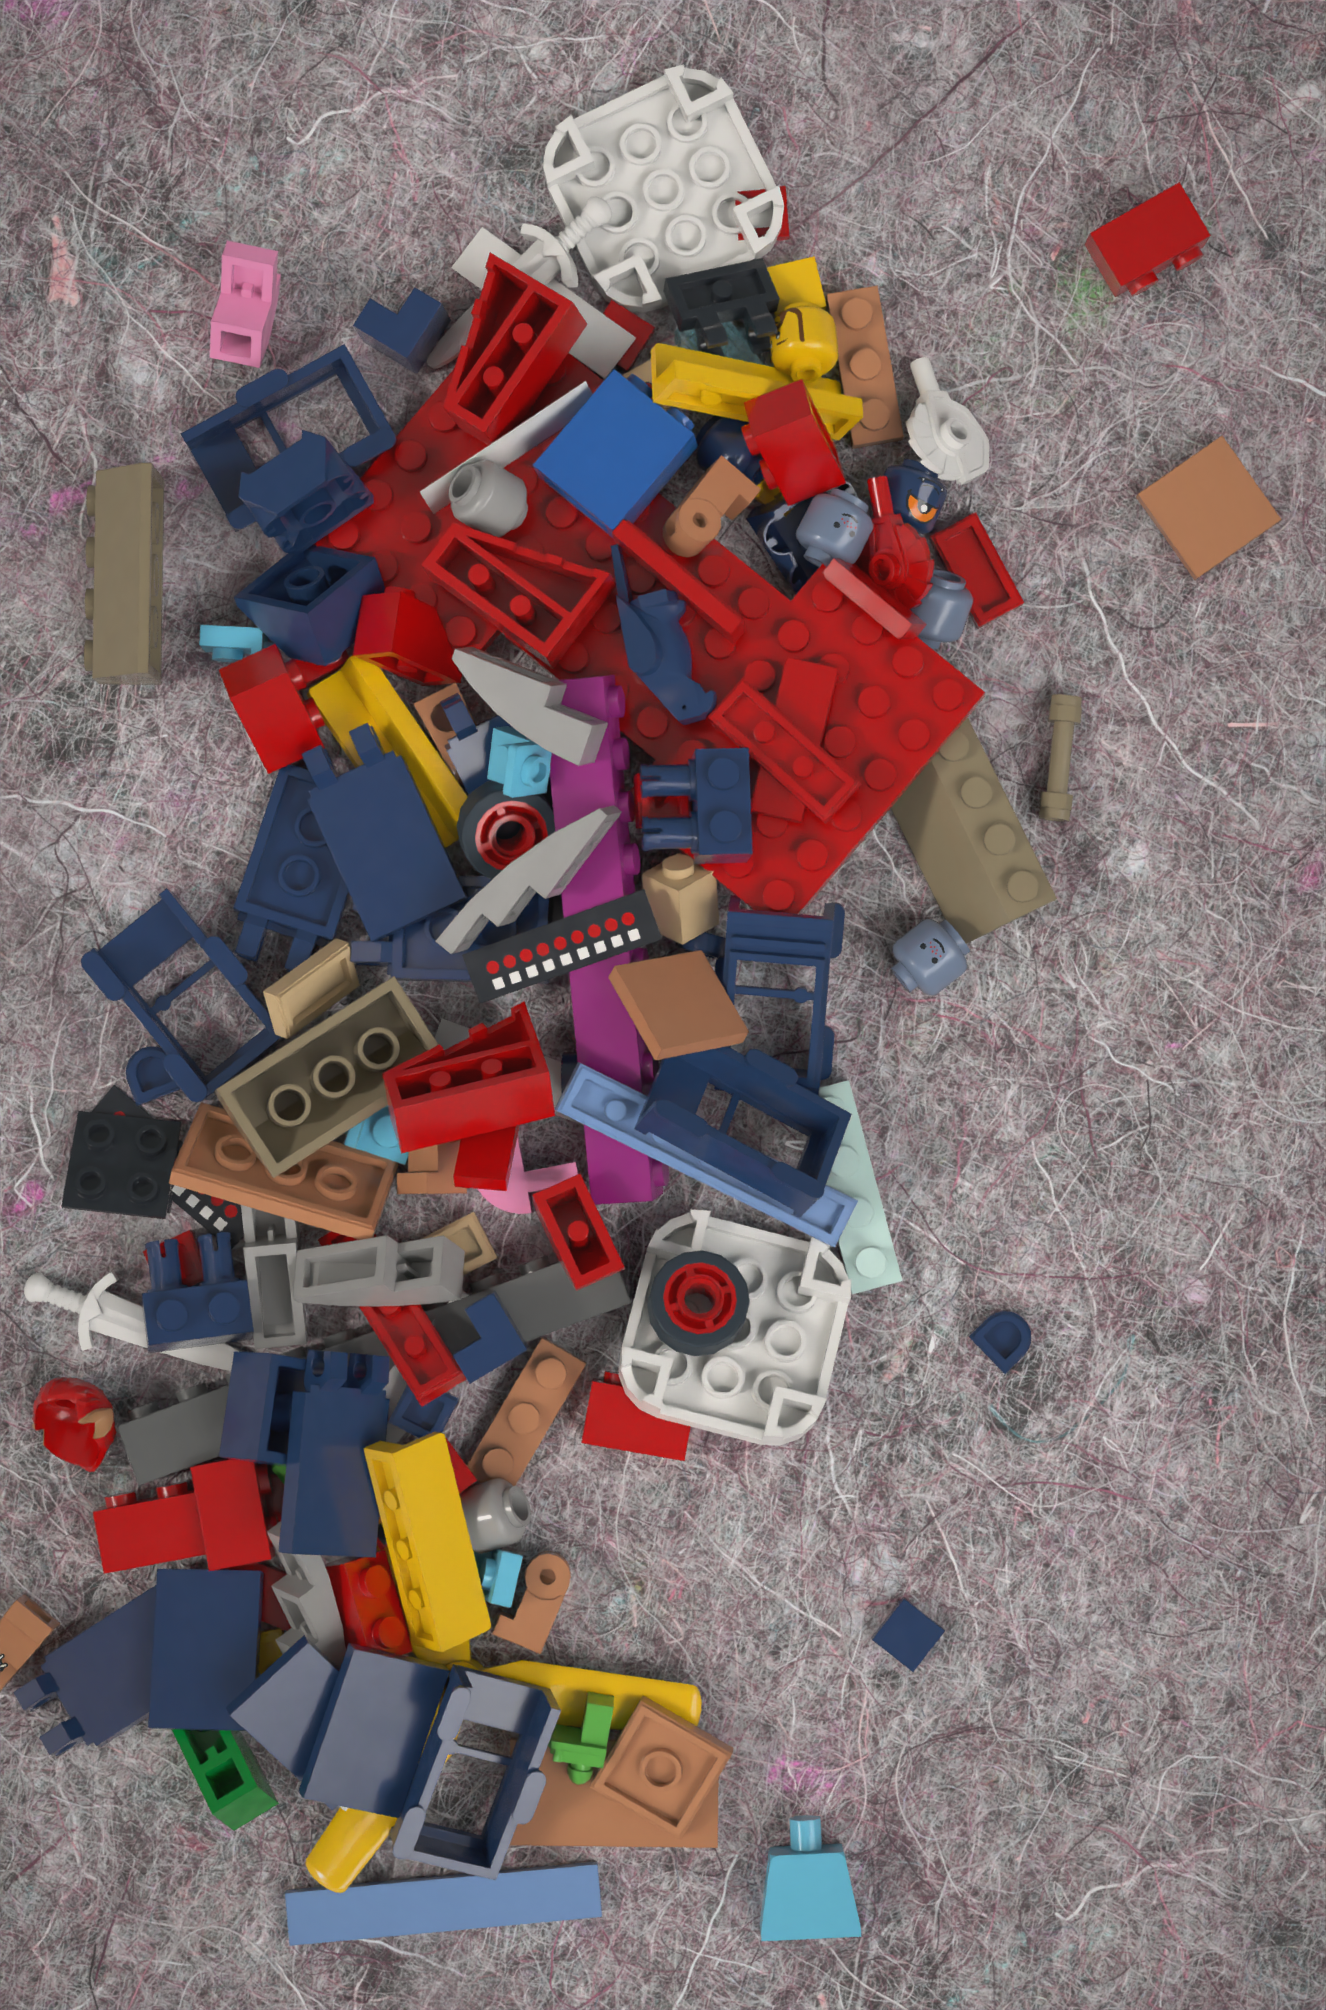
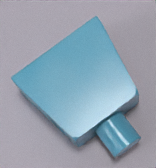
(807, 1888)

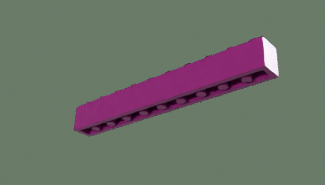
(602, 1025)

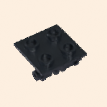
(121, 1165)

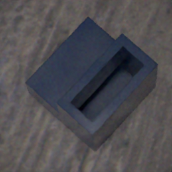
(405, 335)
(497, 1342)

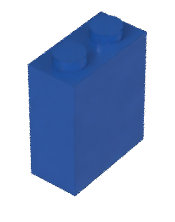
(617, 452)

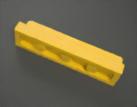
(723, 384)
(363, 696)
(428, 1541)

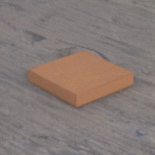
(1208, 507)
(678, 1004)
(661, 1767)

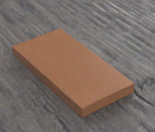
(328, 1189)
(583, 1817)

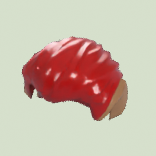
(75, 1421)

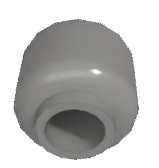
(488, 498)
(495, 1514)

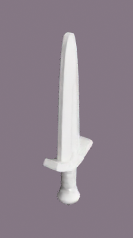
(541, 261)
(116, 1318)

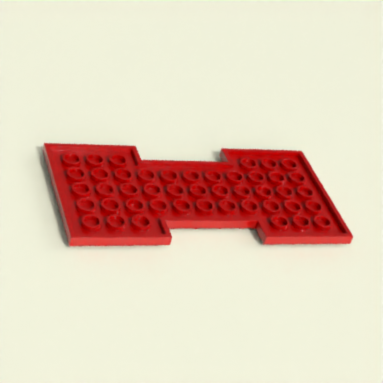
(890, 696)

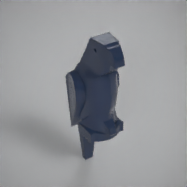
(659, 647)

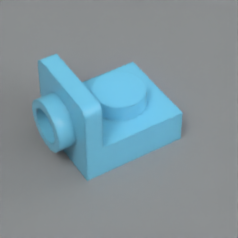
(231, 642)
(518, 763)
(376, 1137)
(498, 1575)

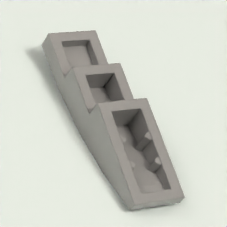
(542, 869)
(308, 1603)

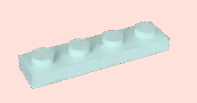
(866, 1238)

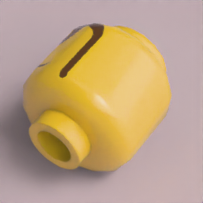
(804, 342)

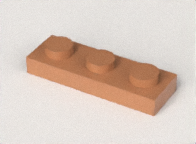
(866, 365)
(526, 1413)

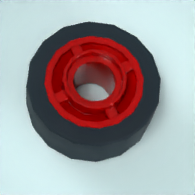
(483, 815)
(702, 1274)

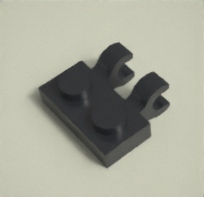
(724, 295)

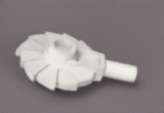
(945, 431)

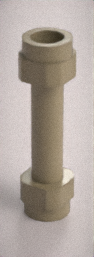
(1064, 713)

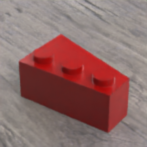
(510, 351)
(520, 591)
(472, 1087)

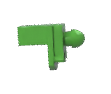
(586, 1745)

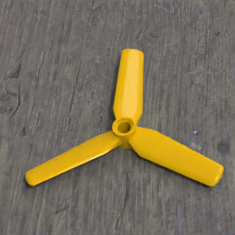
(357, 1834)

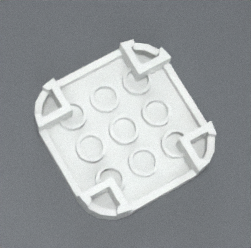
(671, 175)
(780, 1363)

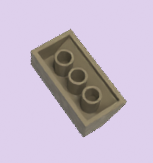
(127, 576)
(970, 840)
(325, 1078)

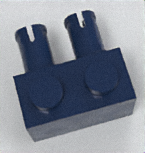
(721, 806)
(197, 1315)

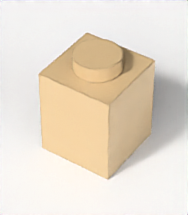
(682, 898)

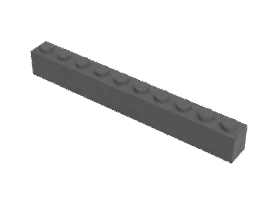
(537, 1301)

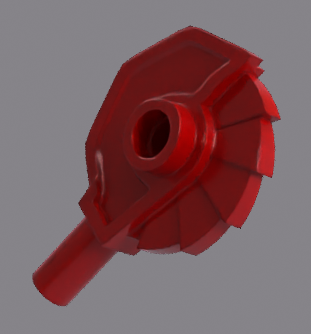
(895, 551)

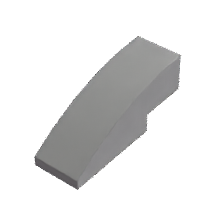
(532, 705)
(380, 1272)
(270, 1273)

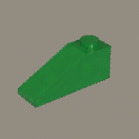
(227, 1775)

